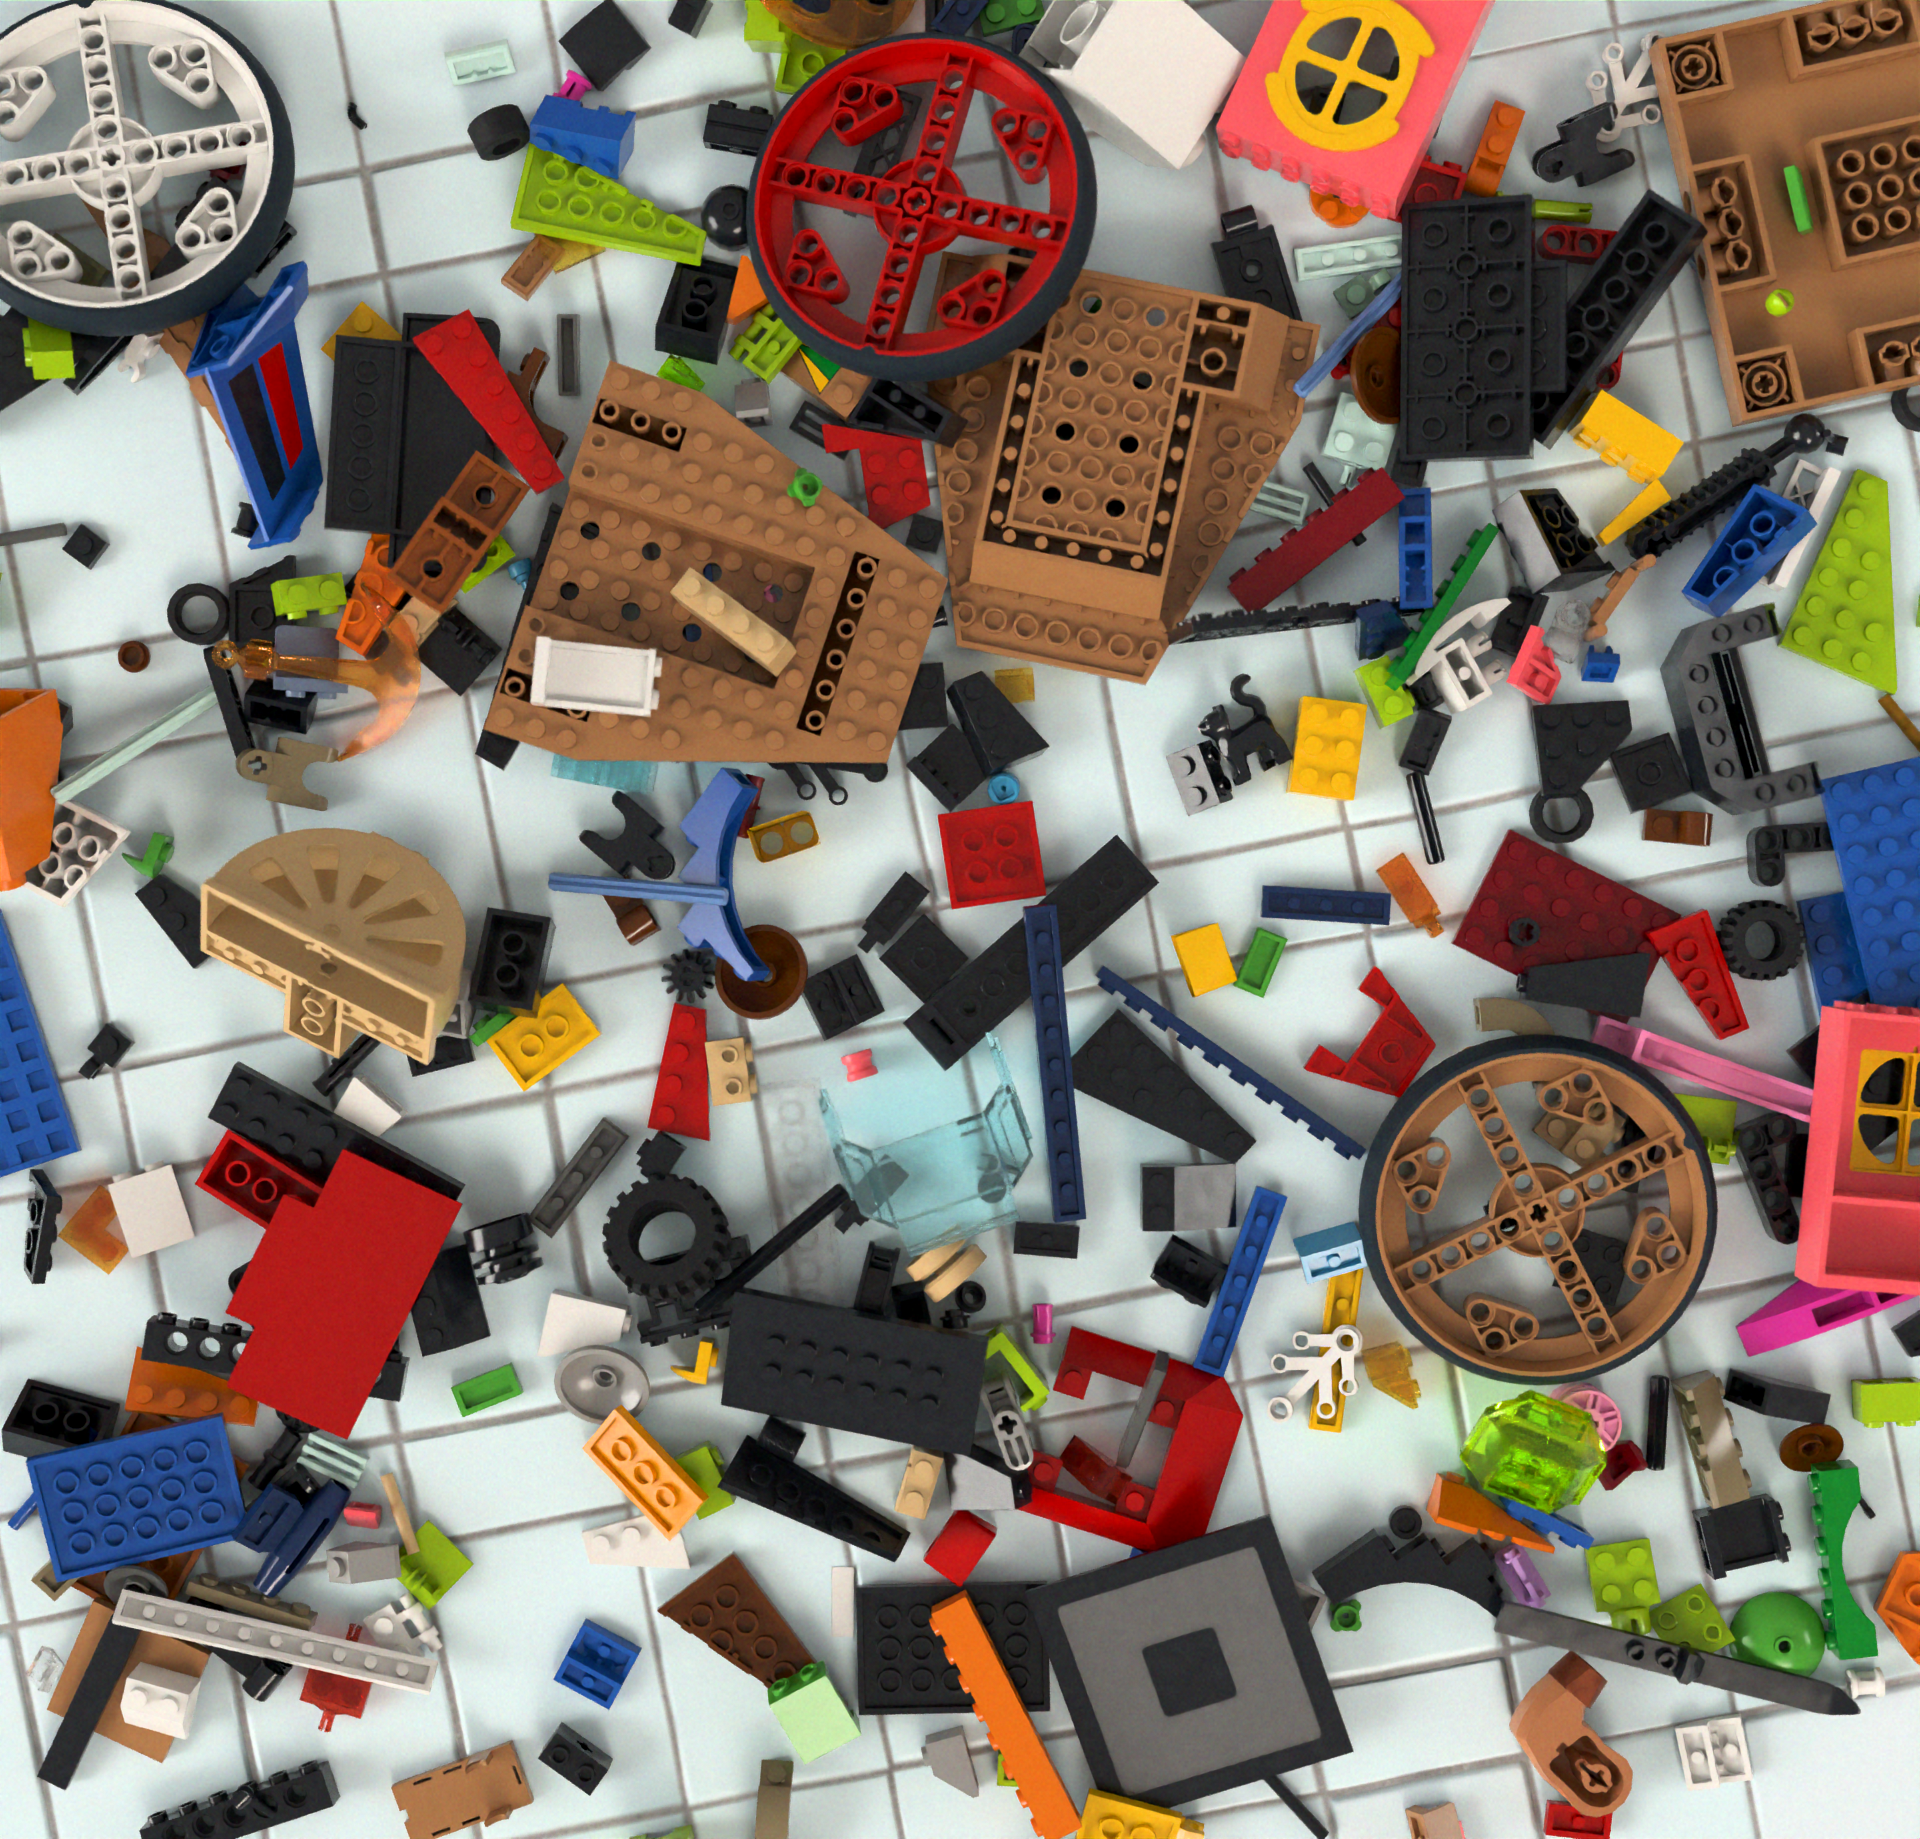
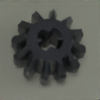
(680, 968)

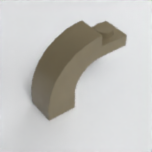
(1511, 1015)
(774, 1799)

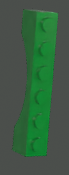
(1836, 1496)

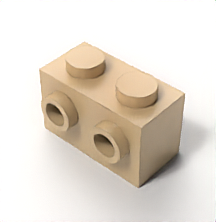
(730, 1070)

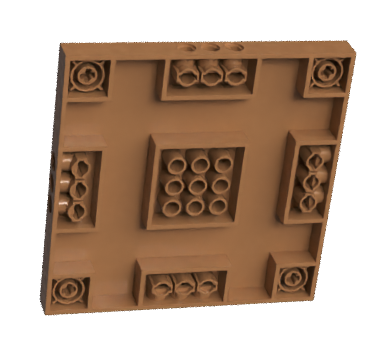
(1842, 103)

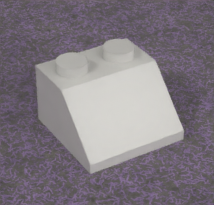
(160, 1700)

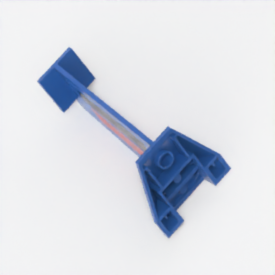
(262, 398)

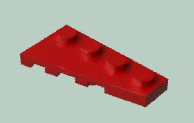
(683, 1078)

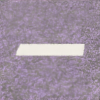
(842, 1601)

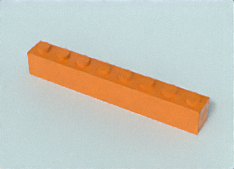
(1006, 1717)

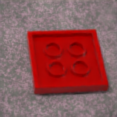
(992, 855)

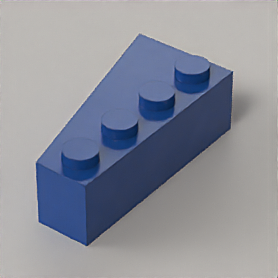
(1746, 549)

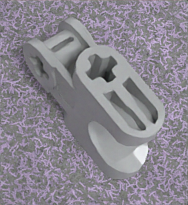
(1012, 1437)

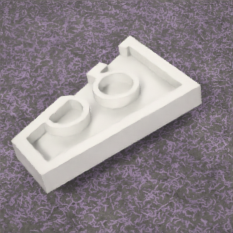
(635, 1543)

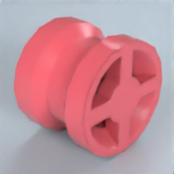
(859, 1065)

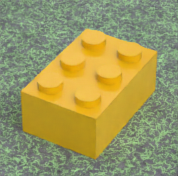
(1624, 438)
(1326, 748)

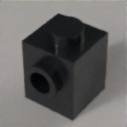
(659, 1155)

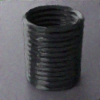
(781, 1438)

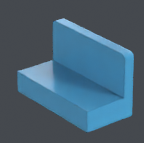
(1330, 1252)

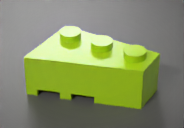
(764, 30)

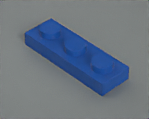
(1569, 1532)

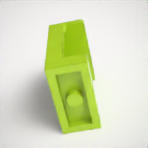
(1002, 1340)

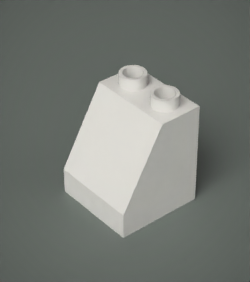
(1138, 73)

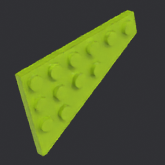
(1848, 597)

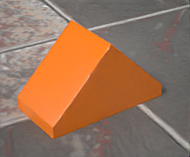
(747, 293)

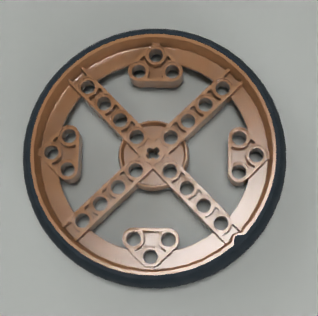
(1519, 1355)

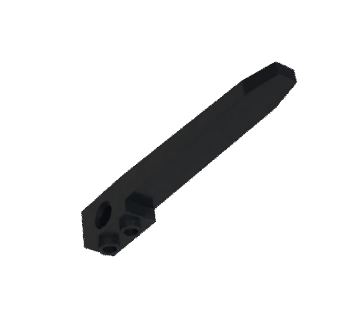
(107, 348)

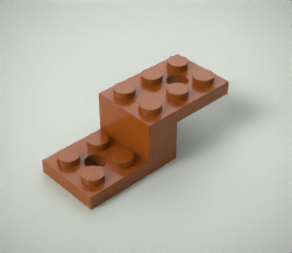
(458, 532)

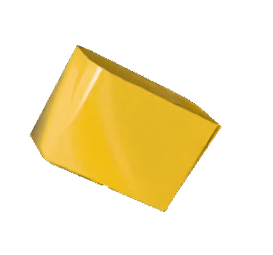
(785, 832)
(1204, 959)

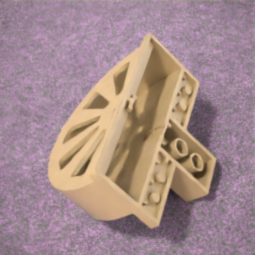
(347, 932)

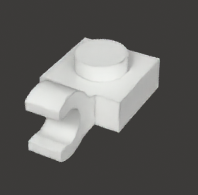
(140, 348)

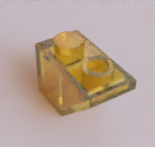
(1389, 1372)

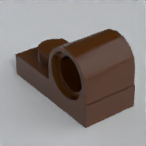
(1677, 827)
(633, 917)

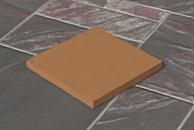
(150, 1648)

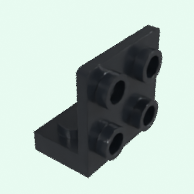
(948, 768)

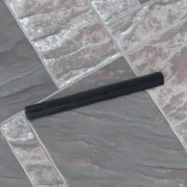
(771, 1250)

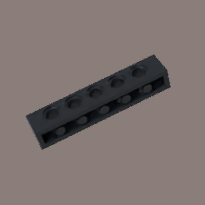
(314, 1777)

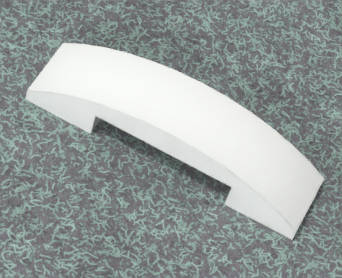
(1478, 616)

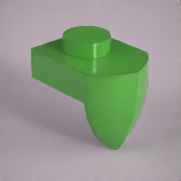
(158, 852)

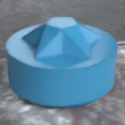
(1003, 788)

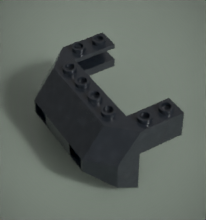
(1719, 719)

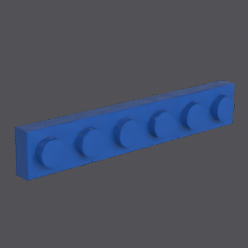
(1239, 1281)

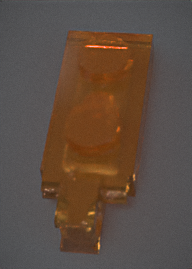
(1410, 894)

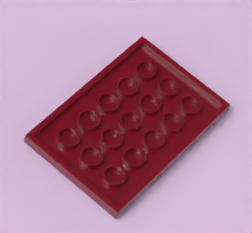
(1574, 907)

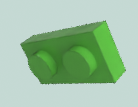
(1005, 15)

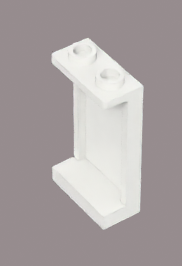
(595, 677)

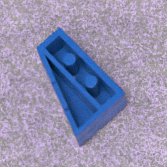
(584, 134)

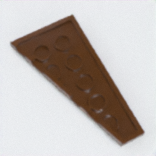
(739, 1622)

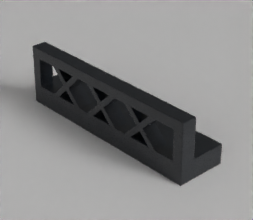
(873, 146)

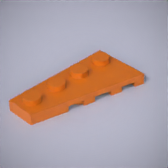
(359, 623)
(185, 1393)

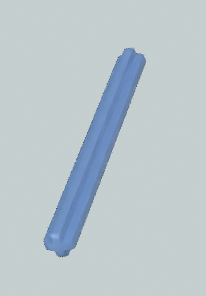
(1349, 338)
(638, 888)

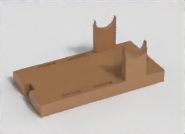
(480, 1788)

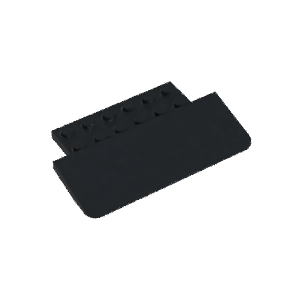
(397, 436)

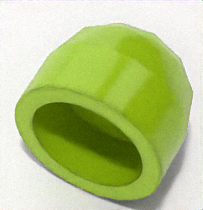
(1776, 306)

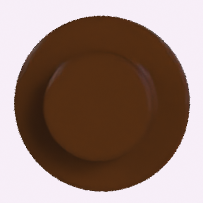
(134, 656)

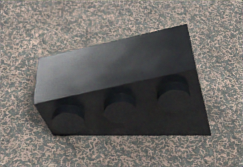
(908, 413)

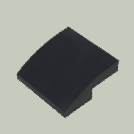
(604, 44)
(841, 997)

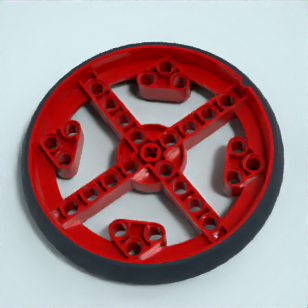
(825, 103)

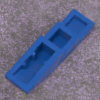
(1415, 549)

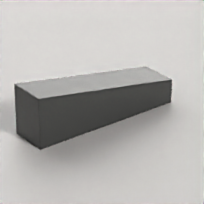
(568, 354)

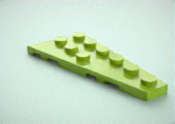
(588, 208)

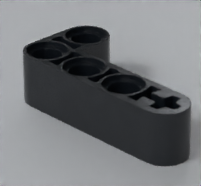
(1781, 844)
(1772, 1178)
(260, 1673)

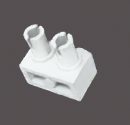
(1459, 676)

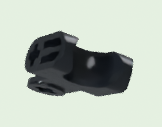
(1577, 149)
(635, 845)

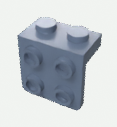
(310, 643)

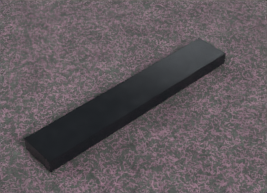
(88, 1704)

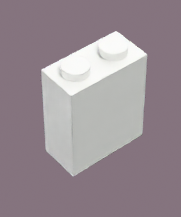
(150, 1209)

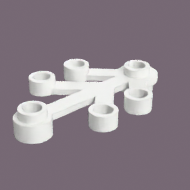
(1626, 91)
(1318, 1368)

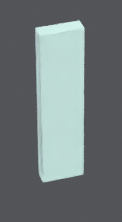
(1348, 257)

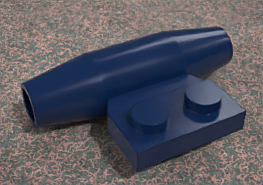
(289, 1530)

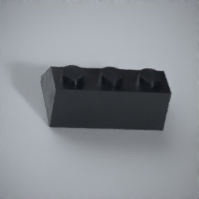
(449, 1304)
(55, 1419)

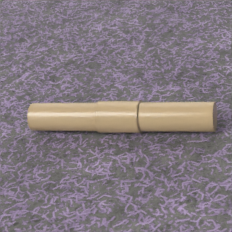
(400, 1513)

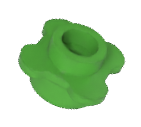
(813, 485)
(1346, 1624)

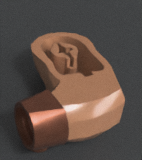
(1564, 1746)

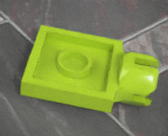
(1624, 1583)

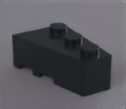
(993, 725)

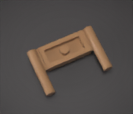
(1618, 586)

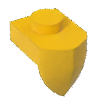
(706, 1357)

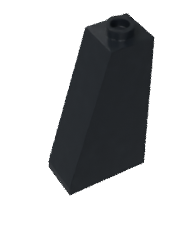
(1597, 984)

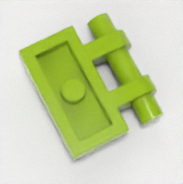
(771, 351)

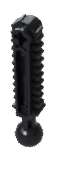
(1722, 489)

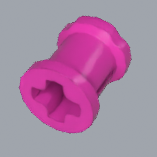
(573, 87)

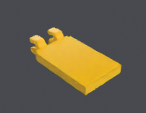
(1124, 1818)

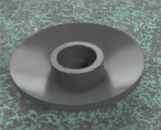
(133, 1579)

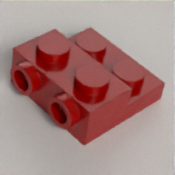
(1435, 184)

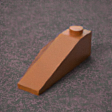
(1467, 1509)

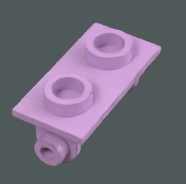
(1522, 1575)

